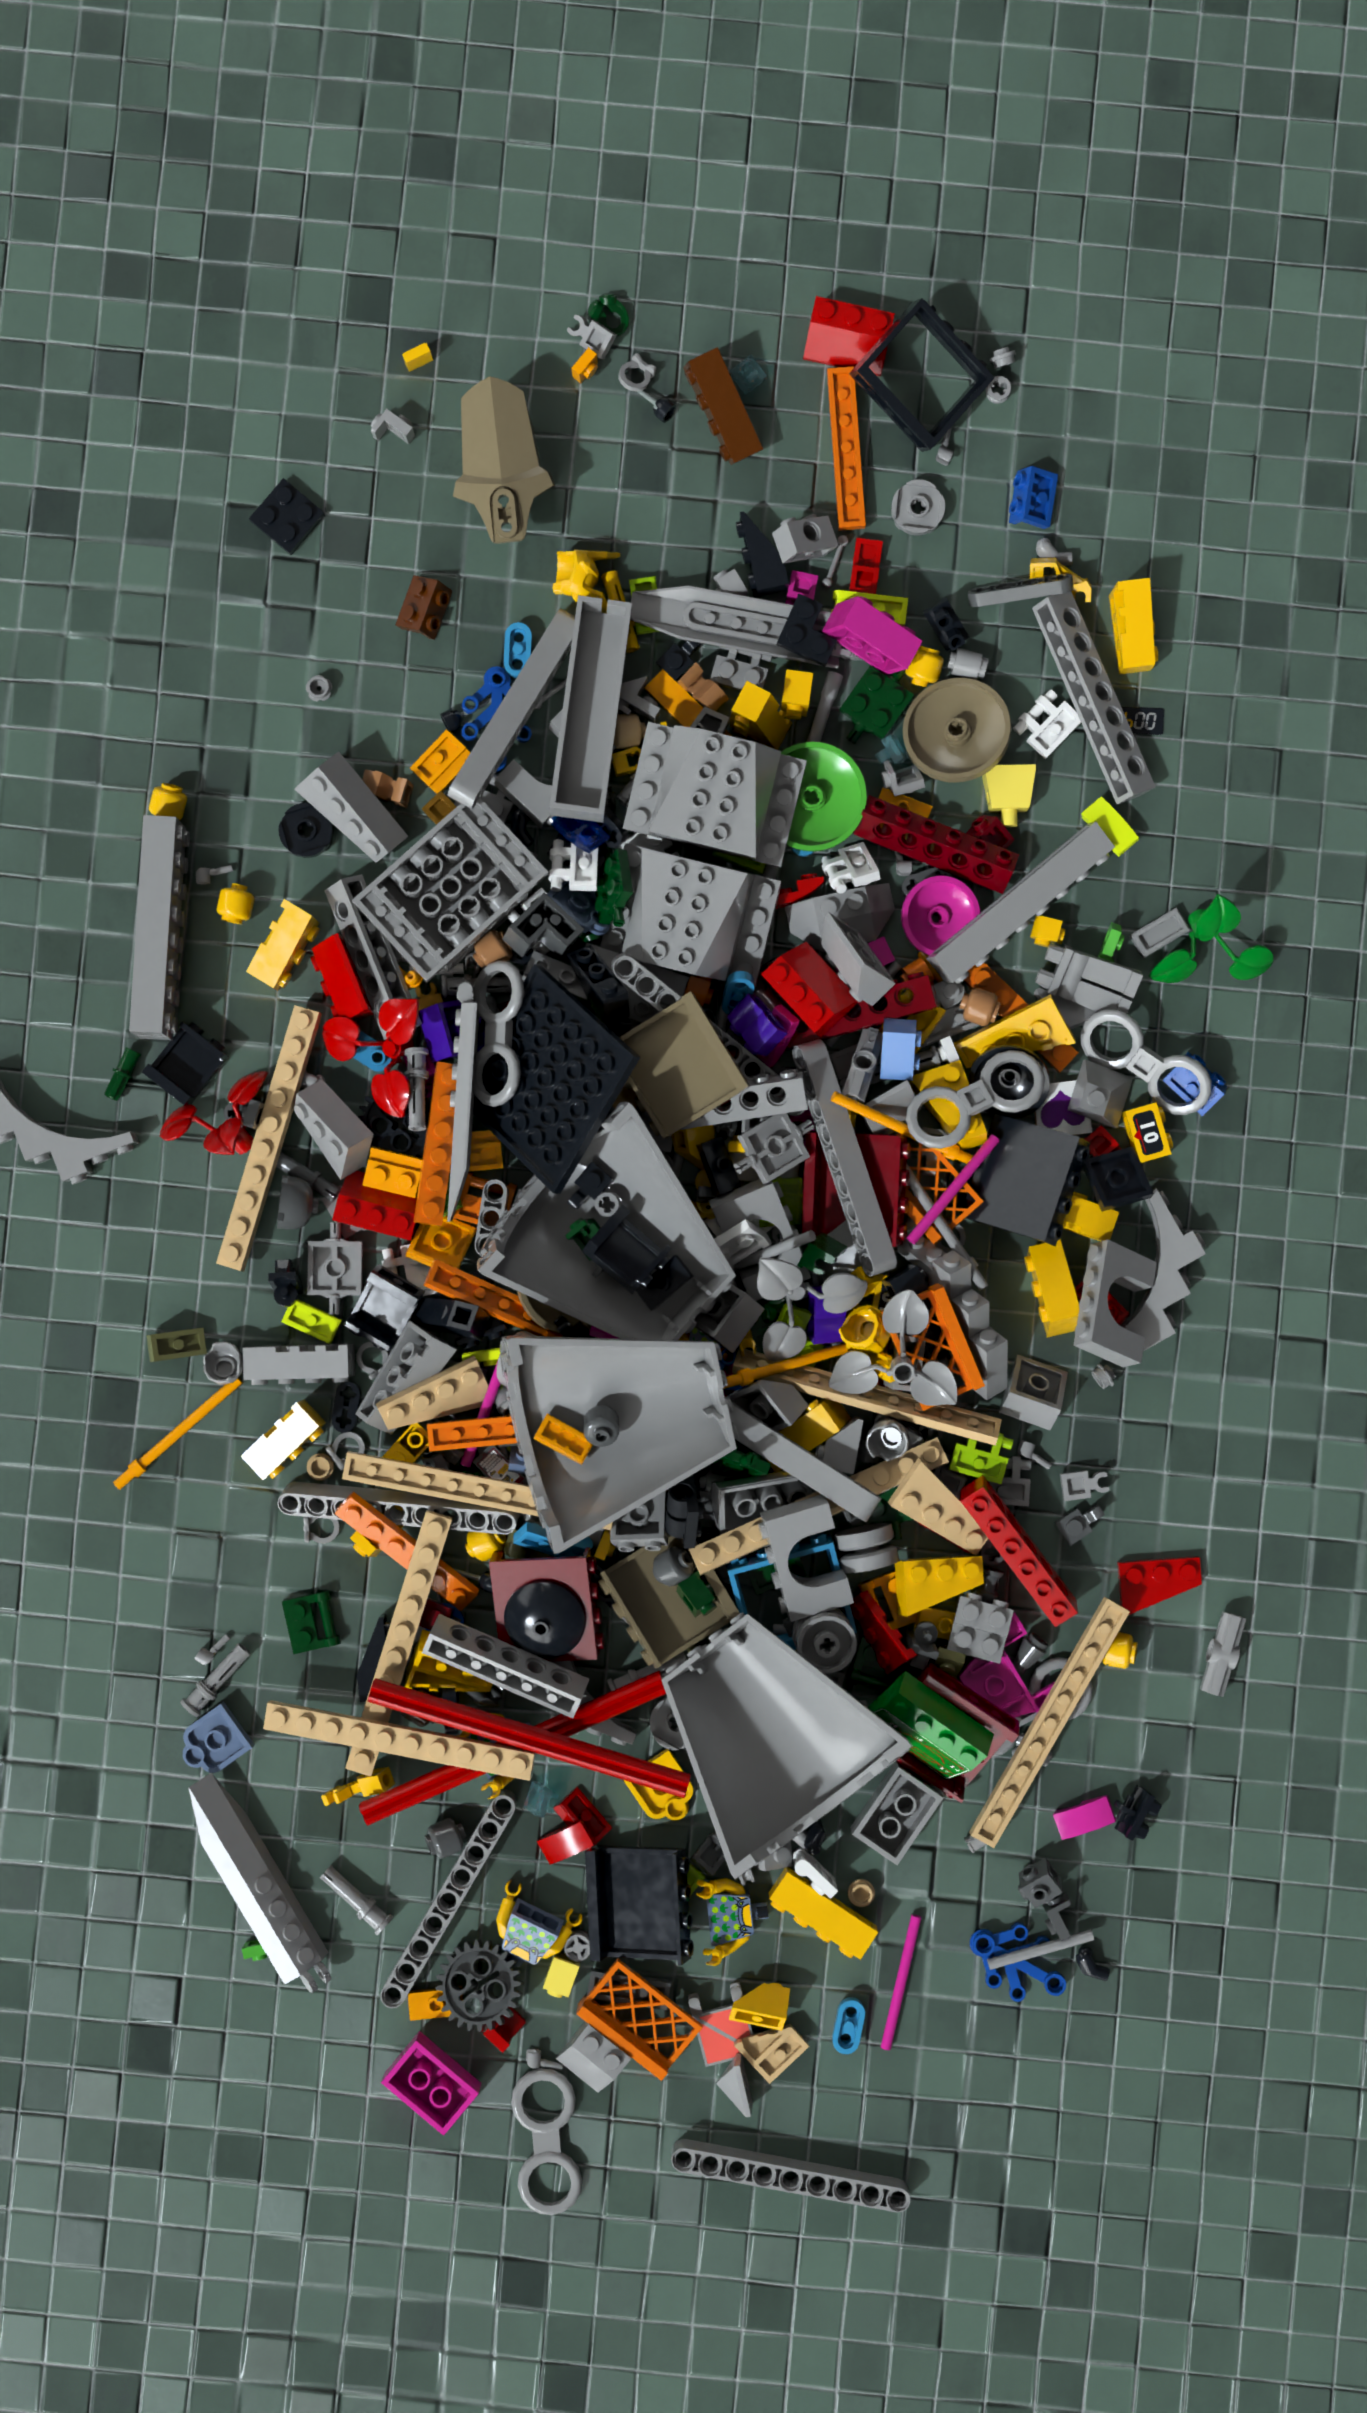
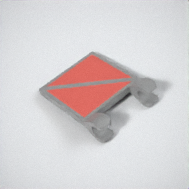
(718, 2031)

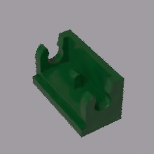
(821, 1248)

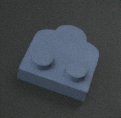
(580, 907)
(215, 1740)

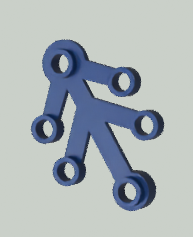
(496, 692)
(993, 1948)

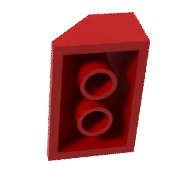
(845, 333)
(340, 979)
(810, 988)
(375, 1208)

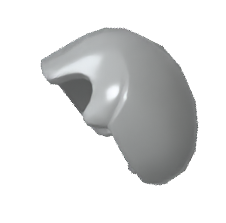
(223, 1363)
(887, 1440)

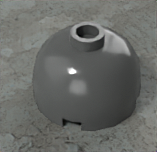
(295, 1203)

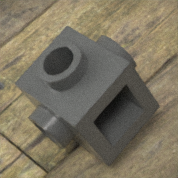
(1040, 1883)

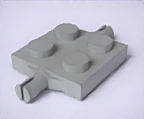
(773, 1146)
(335, 1268)

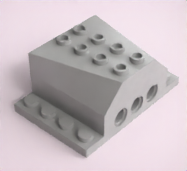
(714, 792)
(451, 889)
(694, 915)

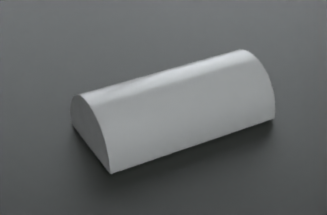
(744, 1498)

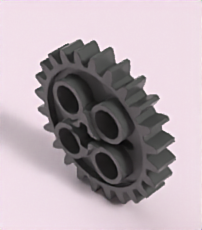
(467, 1964)

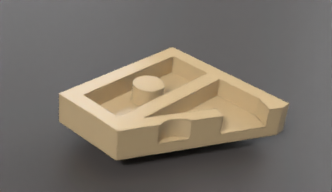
(772, 2050)

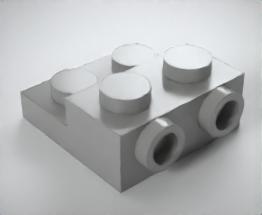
(642, 1526)
(980, 1628)

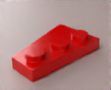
(1155, 1580)
(884, 1640)

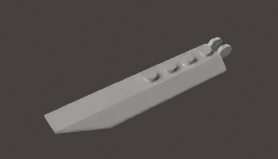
(723, 620)
(463, 1097)
(257, 1884)

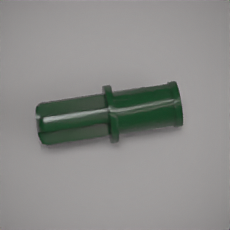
(122, 1074)

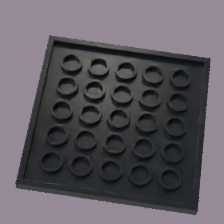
(566, 1083)

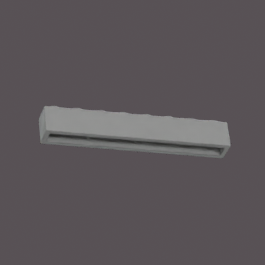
(1021, 902)

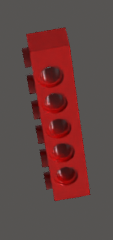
(1019, 1551)

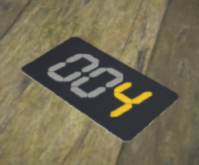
(1145, 720)

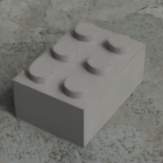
(896, 1813)

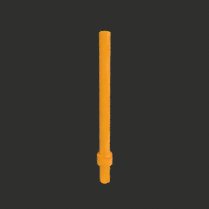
(952, 1152)
(747, 1376)
(138, 1467)

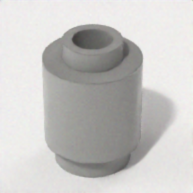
(967, 664)

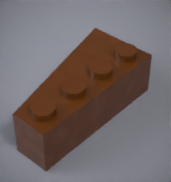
(722, 406)

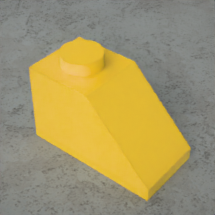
(763, 2006)

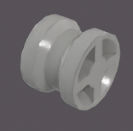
(578, 1951)

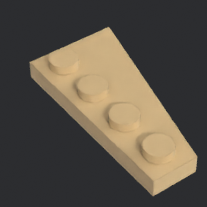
(443, 1394)
(936, 1507)

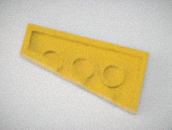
(1033, 1027)

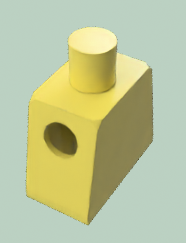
(1009, 791)

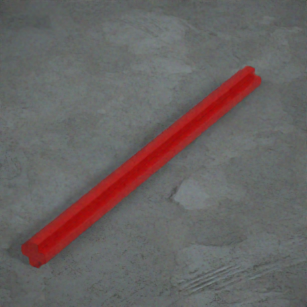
(529, 1738)
(449, 1776)

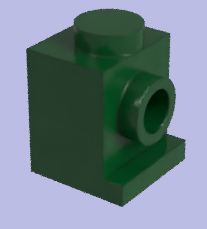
(697, 1595)

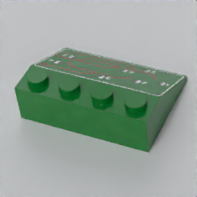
(938, 1730)

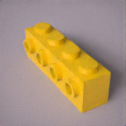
(827, 1916)

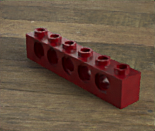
(936, 844)
(923, 1000)

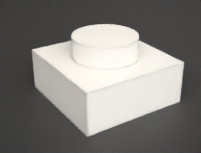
(947, 1051)

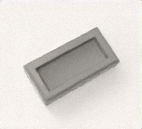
(1159, 933)

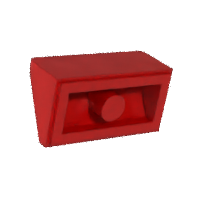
(577, 1807)

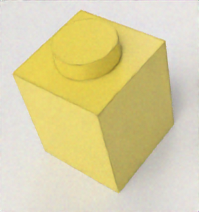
(560, 1975)

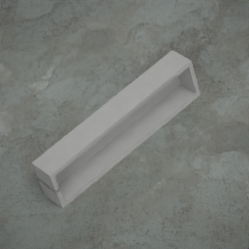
(590, 709)
(158, 928)

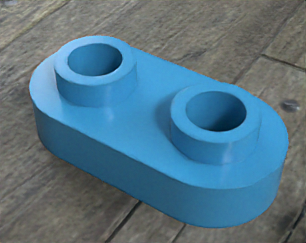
(514, 650)
(736, 988)
(366, 1053)
(849, 2025)

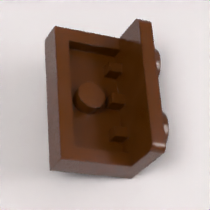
(424, 606)

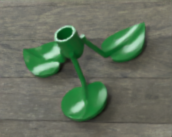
(1219, 917)

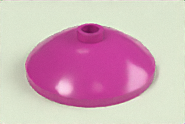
(939, 895)

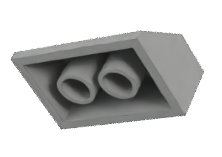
(855, 961)

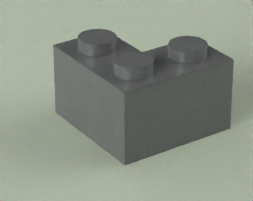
(546, 923)

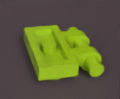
(977, 1462)

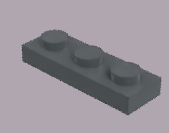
(623, 1996)

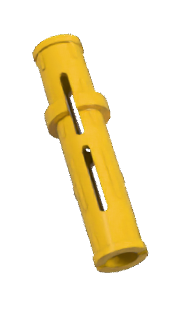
(614, 592)

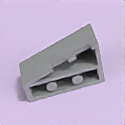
(334, 1128)

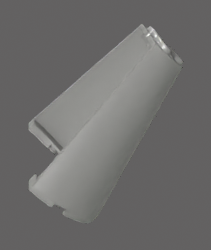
(536, 1258)
(667, 1413)
(771, 1739)

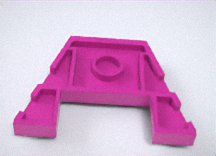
(1001, 1681)

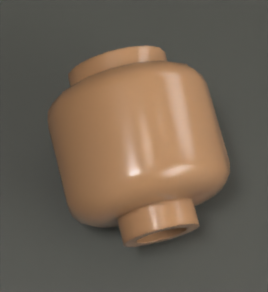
(492, 948)
(980, 1006)

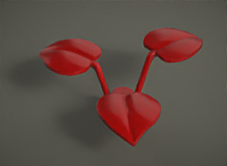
(399, 1019)
(231, 1134)

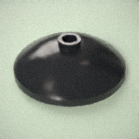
(1010, 1087)
(548, 1605)

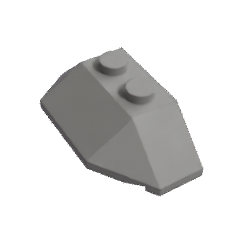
(862, 908)

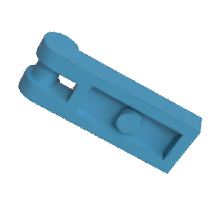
(534, 1537)

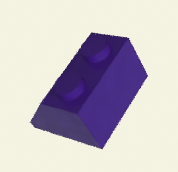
(440, 1030)

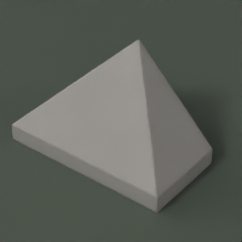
(736, 2086)

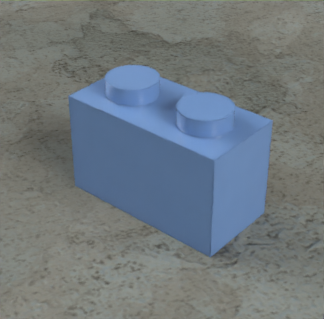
(898, 1049)

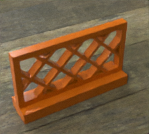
(916, 1210)
(954, 1338)
(622, 2035)

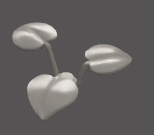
(782, 1279)
(930, 1386)

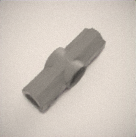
(865, 1055)
(1222, 1654)

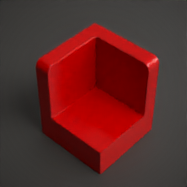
(502, 2034)

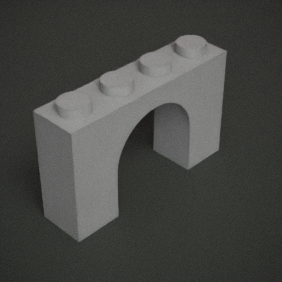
(526, 791)
(757, 1202)
(1096, 1327)
(783, 1529)

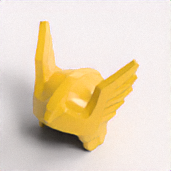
(579, 574)
(864, 1330)

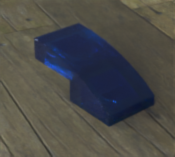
(581, 833)

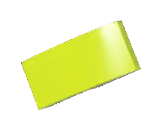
(1112, 824)

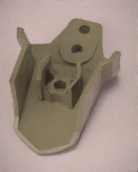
(500, 458)

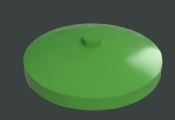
(828, 797)

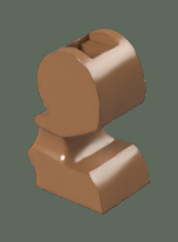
(701, 689)
(387, 788)

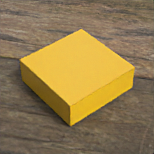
(417, 357)

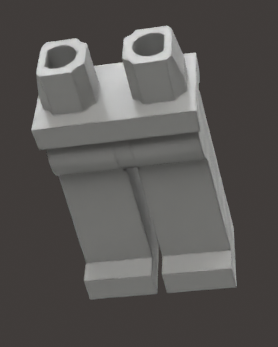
(1074, 965)

